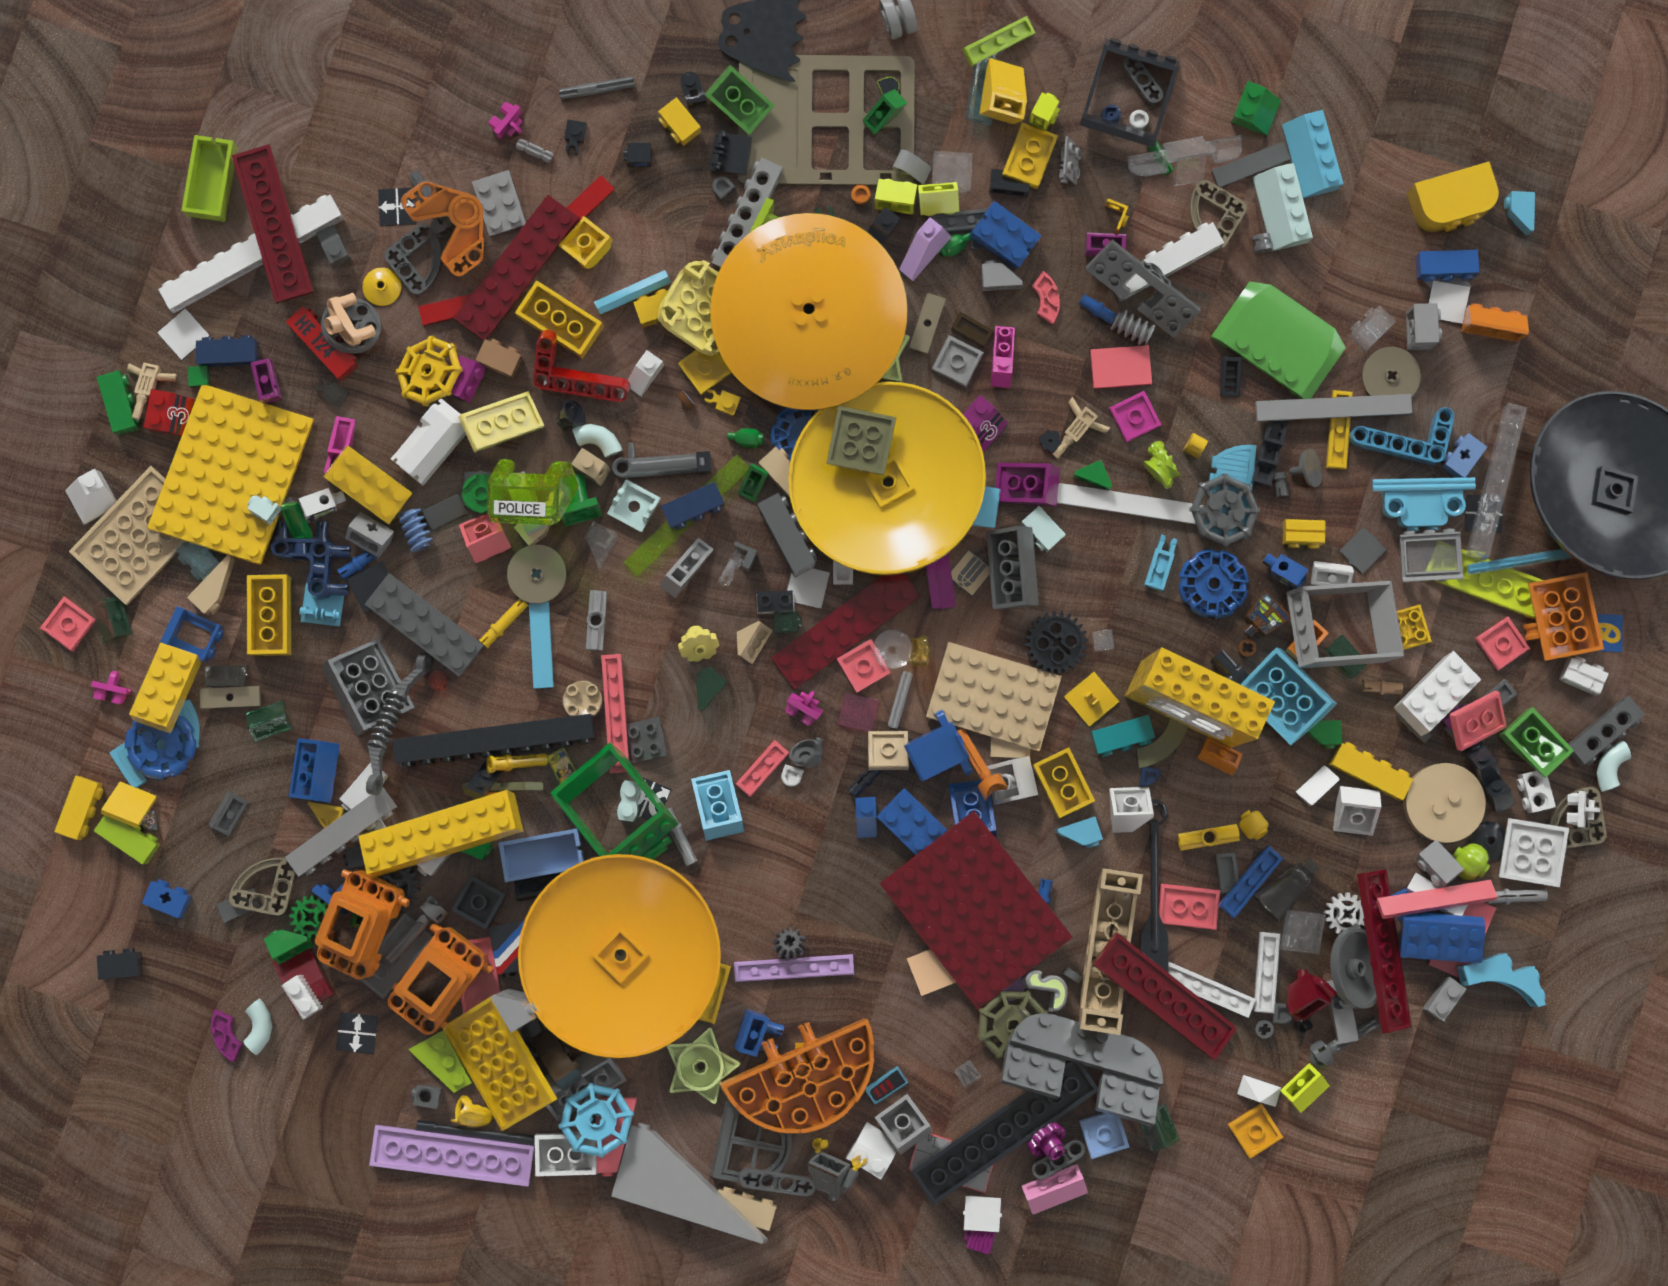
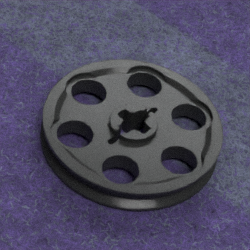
(360, 322)

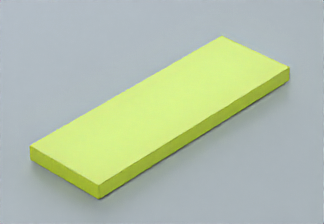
(1500, 587)

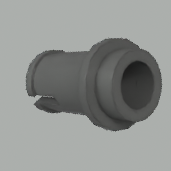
(1281, 484)

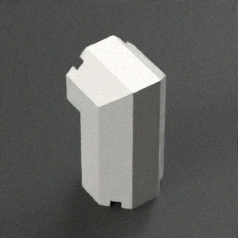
(431, 442)

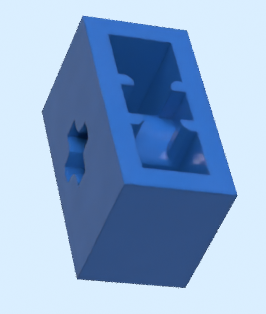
(155, 898)

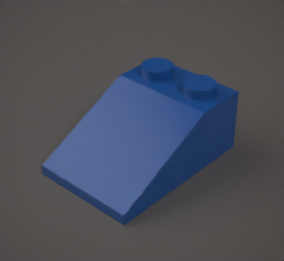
(966, 798)

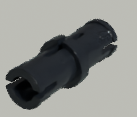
(863, 781)

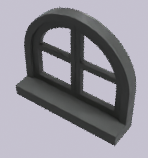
(727, 1138)

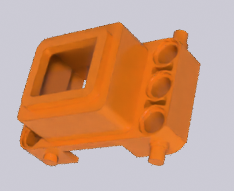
(377, 912)
(451, 962)

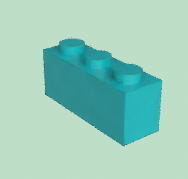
(1122, 736)

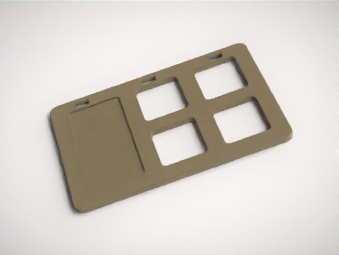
(787, 129)

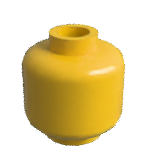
(1253, 824)

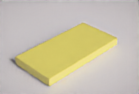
(501, 421)

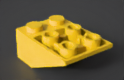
(1004, 92)

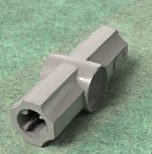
(597, 607)

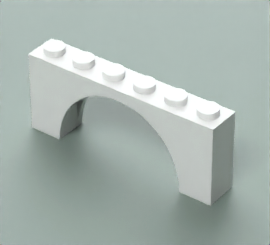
(357, 793)

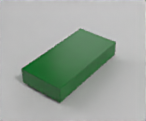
(296, 521)

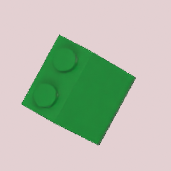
(1256, 108)

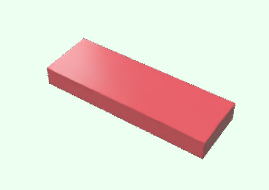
(762, 768)

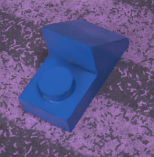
(325, 893)

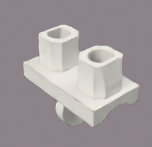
(1580, 817)

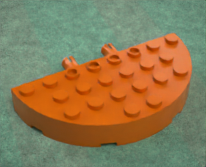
(806, 1085)

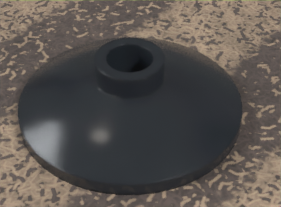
(1483, 832)

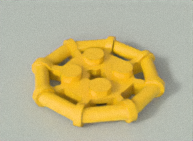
(438, 371)

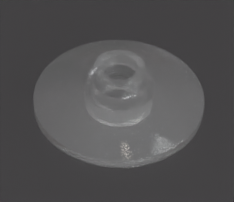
(902, 647)

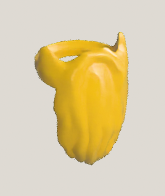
(471, 1114)

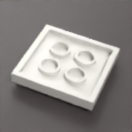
(1533, 852)

